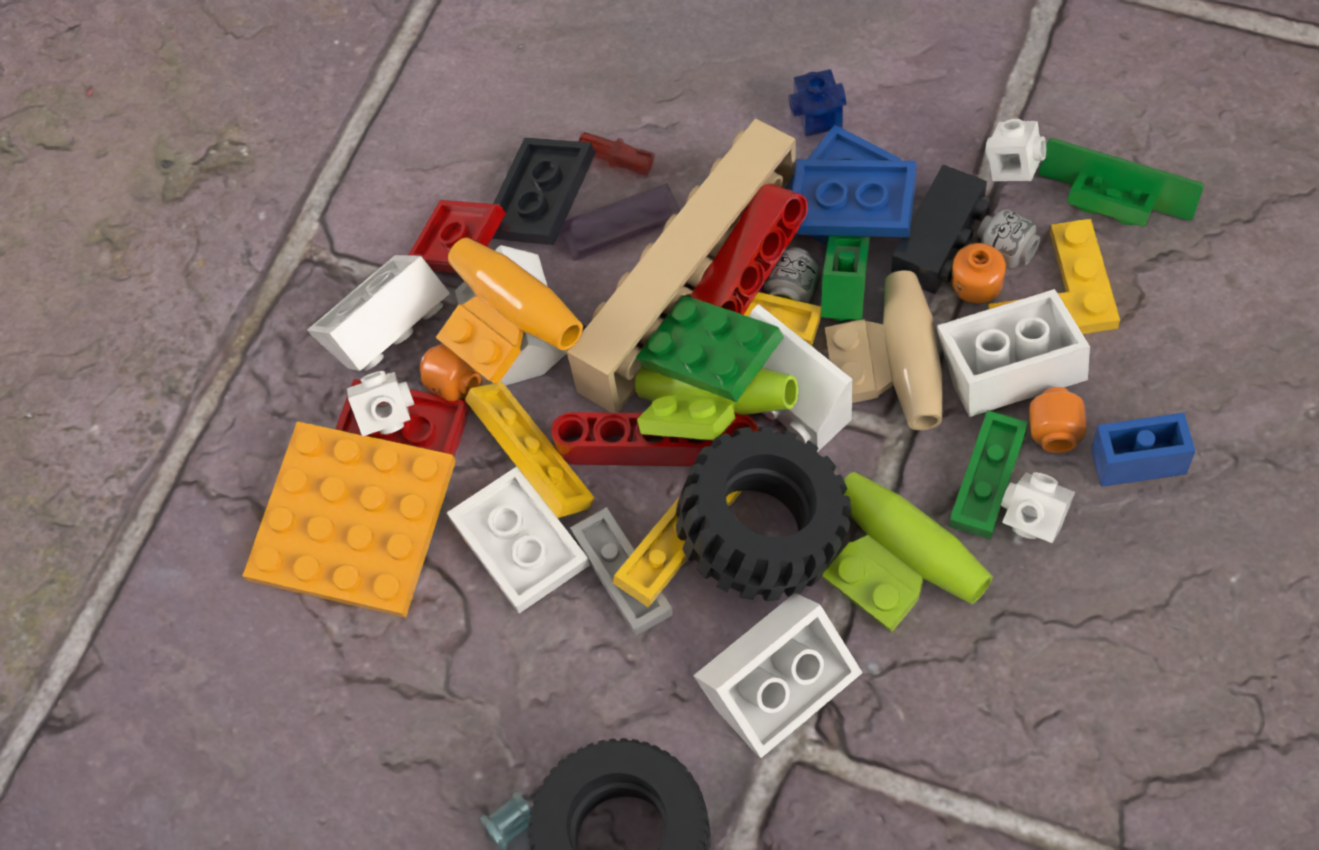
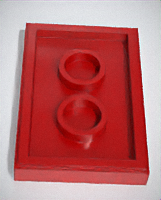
(432, 423)

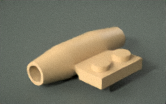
(894, 353)

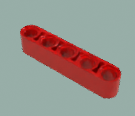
(752, 249)
(633, 447)

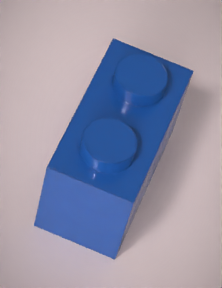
(1142, 449)

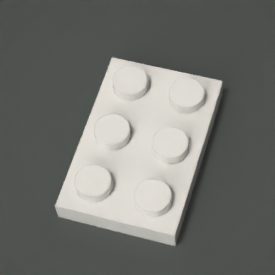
(518, 539)

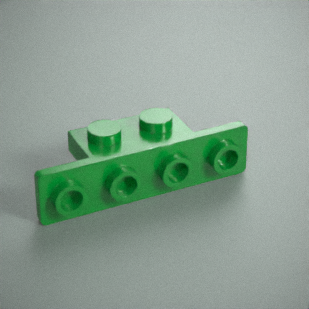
(1118, 185)

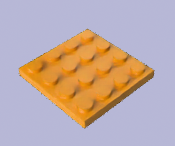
(350, 519)

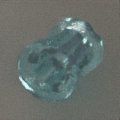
(507, 820)

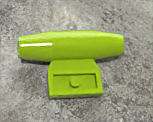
(698, 414)
(900, 550)

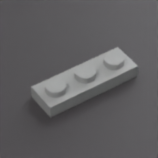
(607, 551)

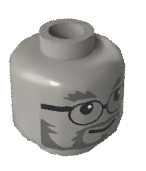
(1011, 235)
(793, 276)

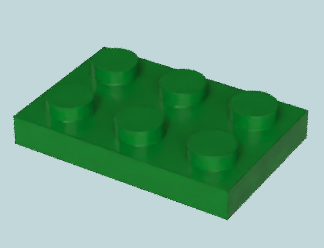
(710, 347)

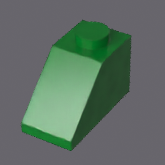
(844, 277)

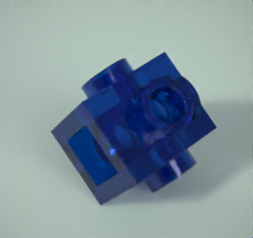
(817, 102)

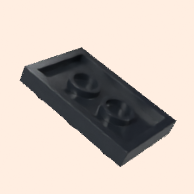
(541, 189)

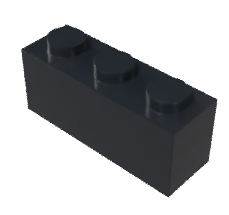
(941, 227)

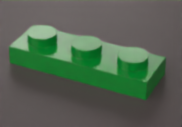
(988, 474)

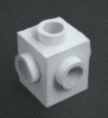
(1015, 150)
(366, 405)
(1036, 506)

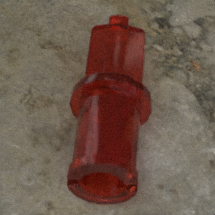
(620, 153)

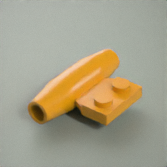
(506, 305)

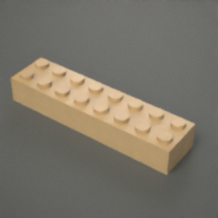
(606, 352)

